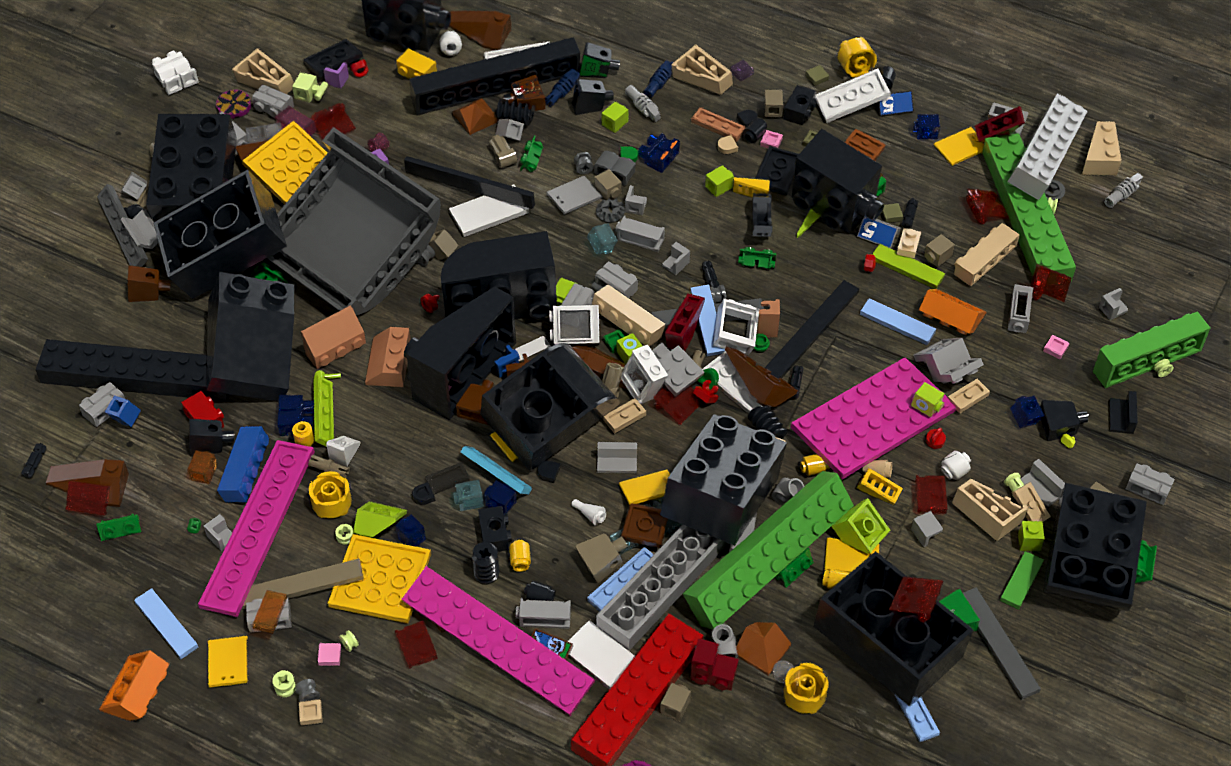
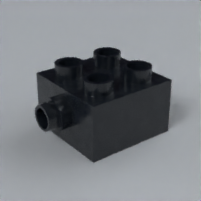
(405, 22)
(836, 182)

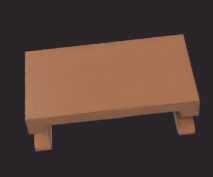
(769, 319)

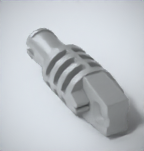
(643, 103)
(1123, 190)

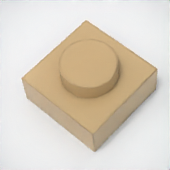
(310, 712)

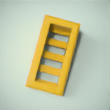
(750, 186)
(874, 477)

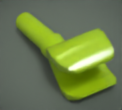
(327, 376)

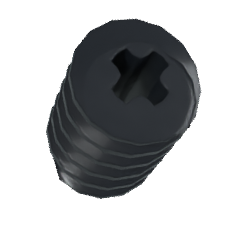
(518, 114)
(765, 419)
(485, 563)

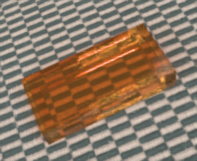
(269, 611)

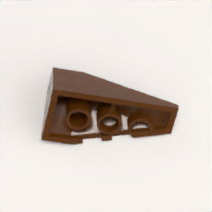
(485, 27)
(597, 360)
(759, 381)
(102, 472)

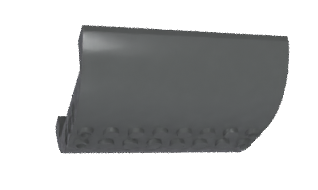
(354, 227)

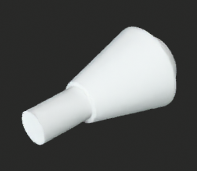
(594, 513)

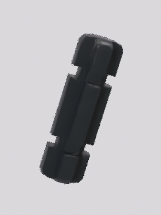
(910, 213)
(710, 274)
(796, 379)
(34, 460)

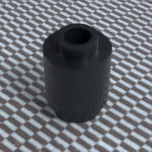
(888, 74)
(755, 130)
(539, 591)

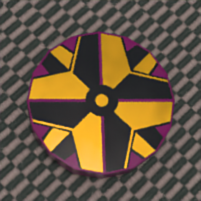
(234, 103)

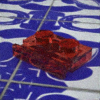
(931, 494)
(87, 497)
(416, 644)

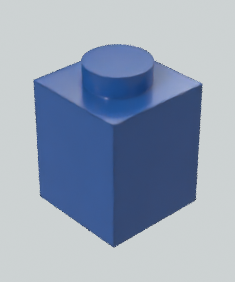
(122, 411)

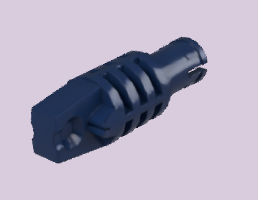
(659, 79)
(562, 87)

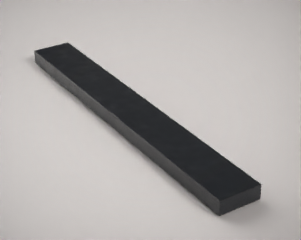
(469, 182)
(812, 329)

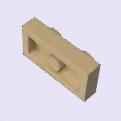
(908, 243)
(968, 395)
(624, 415)
(1028, 496)

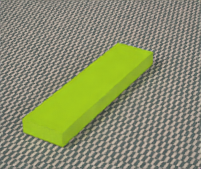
(908, 266)
(323, 410)

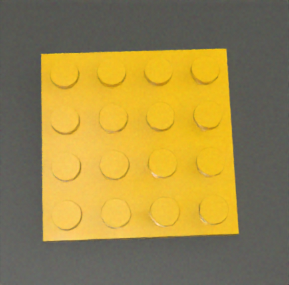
(285, 161)
(387, 573)

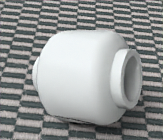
(450, 43)
(956, 465)

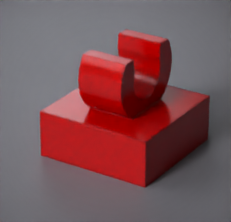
(705, 393)

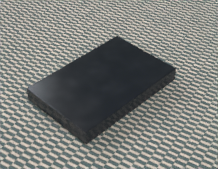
(333, 57)
(778, 168)

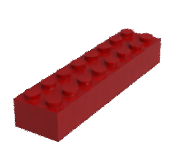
(636, 693)

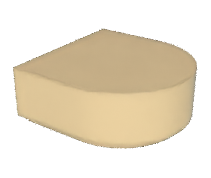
(727, 145)

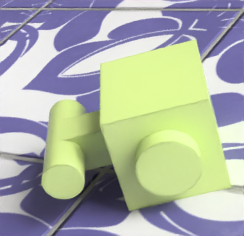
(306, 87)

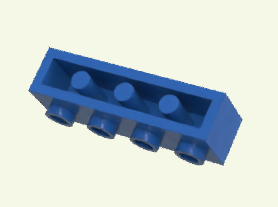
(243, 464)

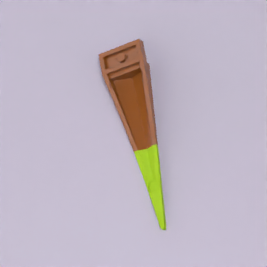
(865, 145)

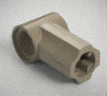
(504, 154)
(612, 377)

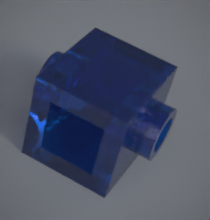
(927, 126)
(1027, 411)
(500, 495)
(410, 531)

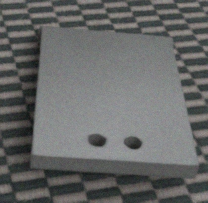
(574, 194)

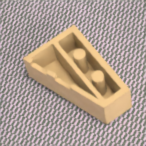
(261, 70)
(702, 71)
(1104, 151)
(989, 510)

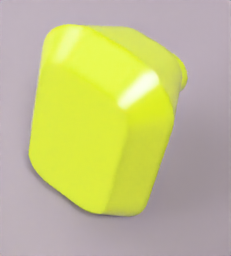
(1068, 441)

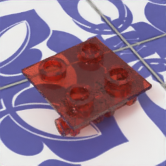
(335, 118)
(985, 205)
(1049, 283)
(680, 406)
(917, 596)

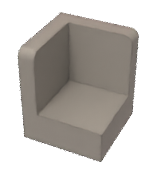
(510, 129)
(134, 185)
(633, 203)
(678, 260)
(1112, 305)
(925, 527)
(218, 532)

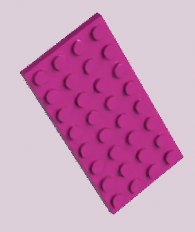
(868, 419)

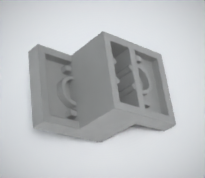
(948, 360)
(679, 366)

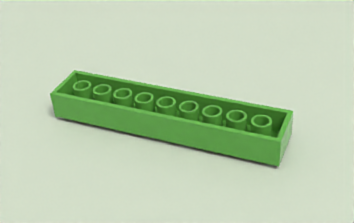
(1031, 218)
(768, 550)

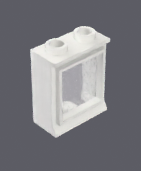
(575, 324)
(643, 374)

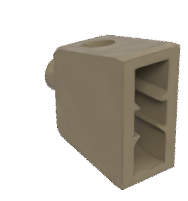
(601, 555)

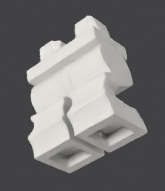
(174, 72)

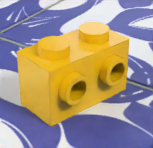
(414, 64)

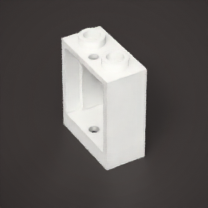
(742, 311)

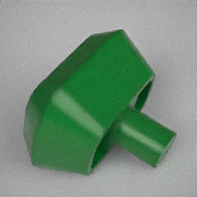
(194, 525)

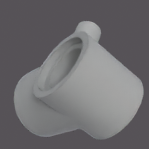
(786, 490)
(728, 646)

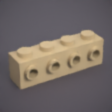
(986, 254)
(628, 315)

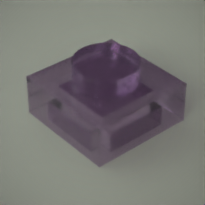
(742, 70)

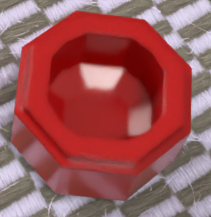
(870, 262)

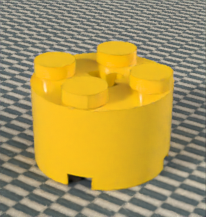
(856, 57)
(330, 495)
(805, 688)

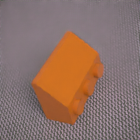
(951, 311)
(135, 686)

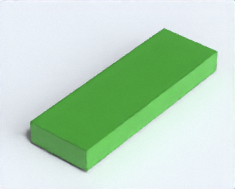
(1022, 580)

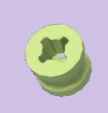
(284, 689)

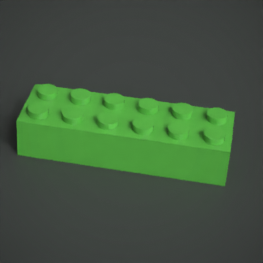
(1143, 350)

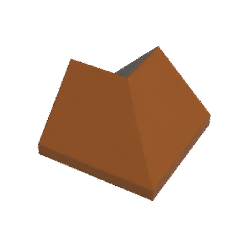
(475, 116)
(762, 646)

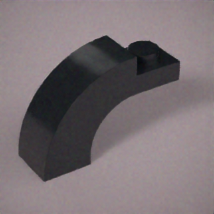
(761, 215)

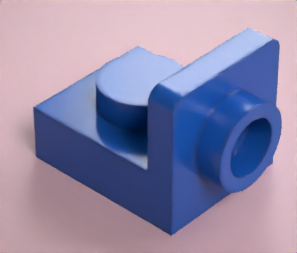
(511, 357)

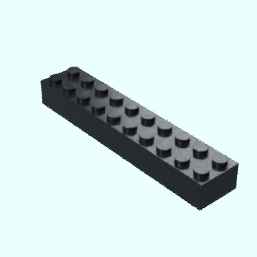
(492, 75)
(126, 368)

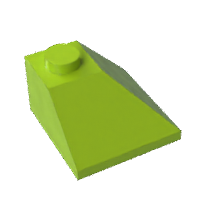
(376, 517)
(861, 527)

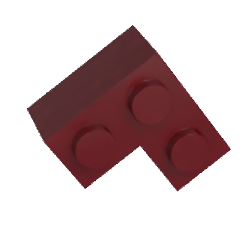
(713, 668)

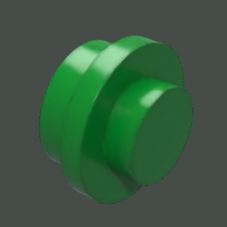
(762, 343)

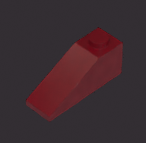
(1000, 125)
(684, 322)

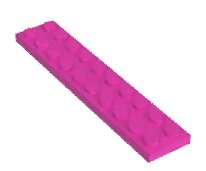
(256, 529)
(498, 640)

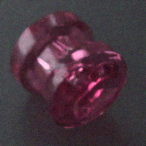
(378, 142)

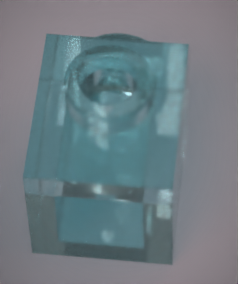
(602, 239)
(468, 495)

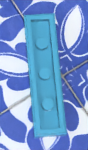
(496, 470)

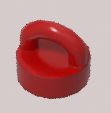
(358, 65)
(429, 302)
(936, 438)

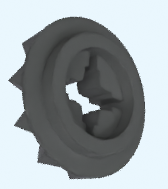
(1057, 189)
(604, 213)

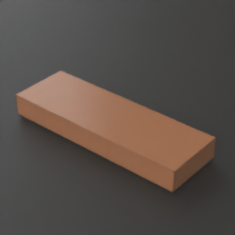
(717, 124)

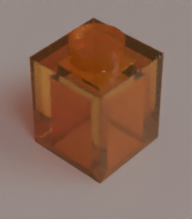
(202, 467)

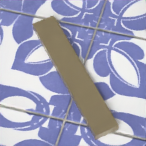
(309, 581)

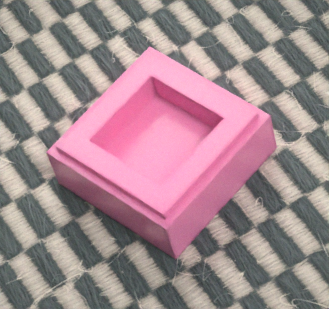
(771, 139)
(1056, 347)
(329, 654)

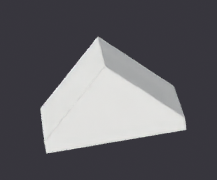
(342, 449)

